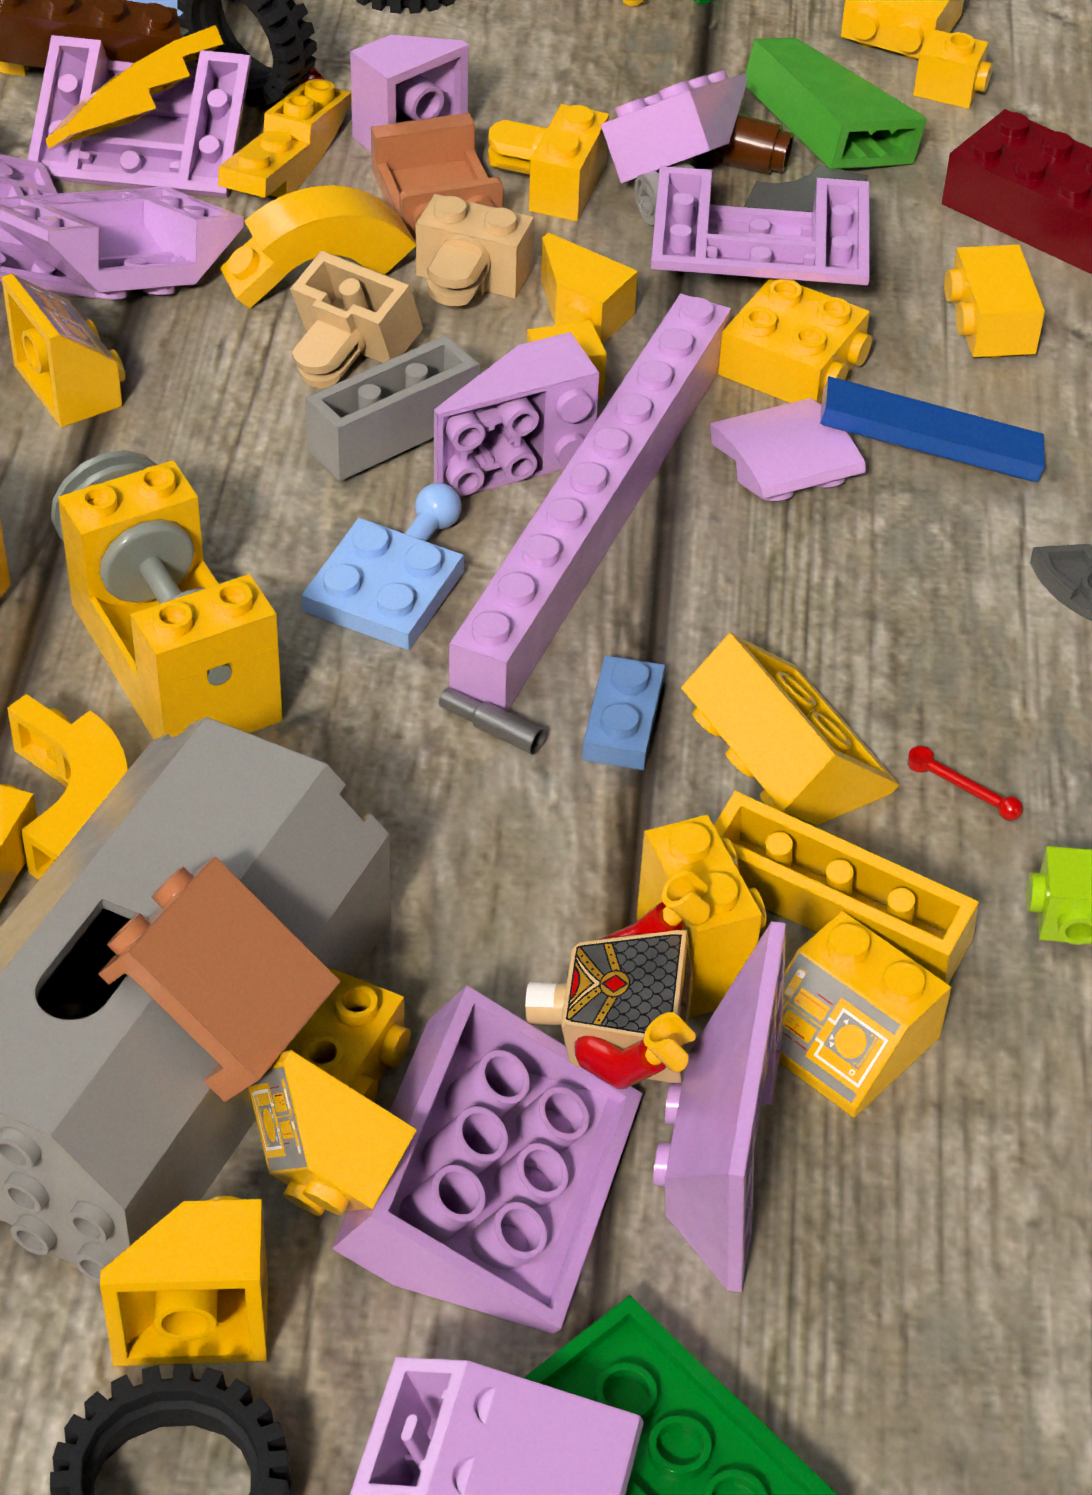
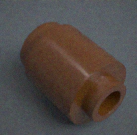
(758, 146)

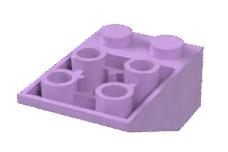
(674, 124)
(517, 417)
(491, 1433)

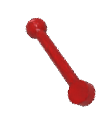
(921, 760)

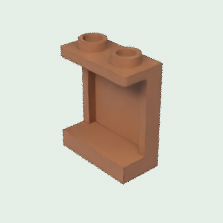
(428, 159)
(222, 971)

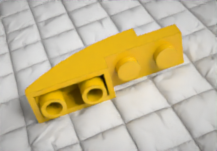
(292, 141)

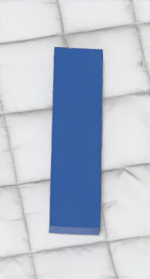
(932, 429)

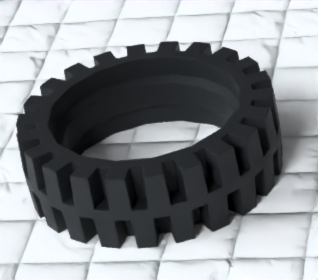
(286, 35)
(170, 1404)

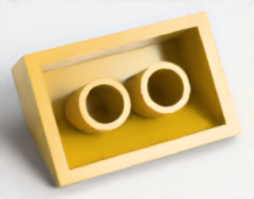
(784, 733)

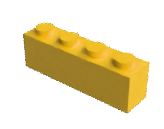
(817, 875)

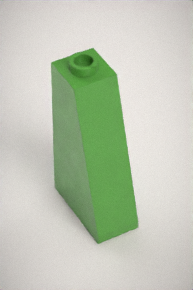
(831, 107)

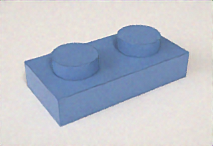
(623, 712)

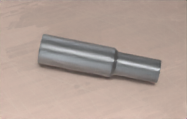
(494, 721)

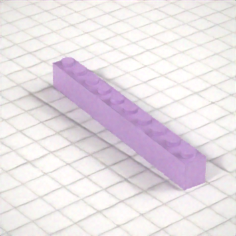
(587, 506)

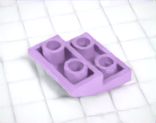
(787, 450)

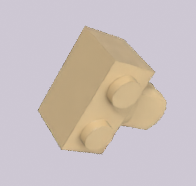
(472, 250)
(348, 315)

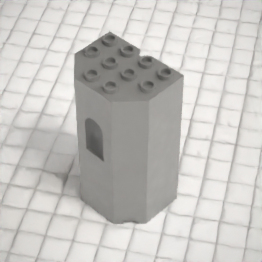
(112, 1108)

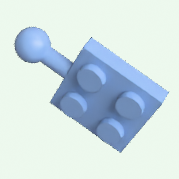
(390, 579)

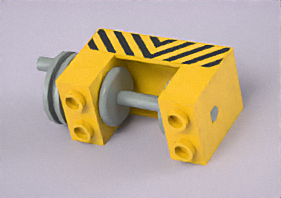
(154, 605)

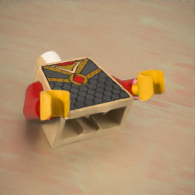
(630, 993)

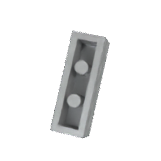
(385, 407)

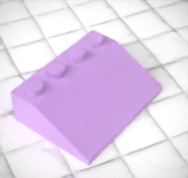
(501, 1170)

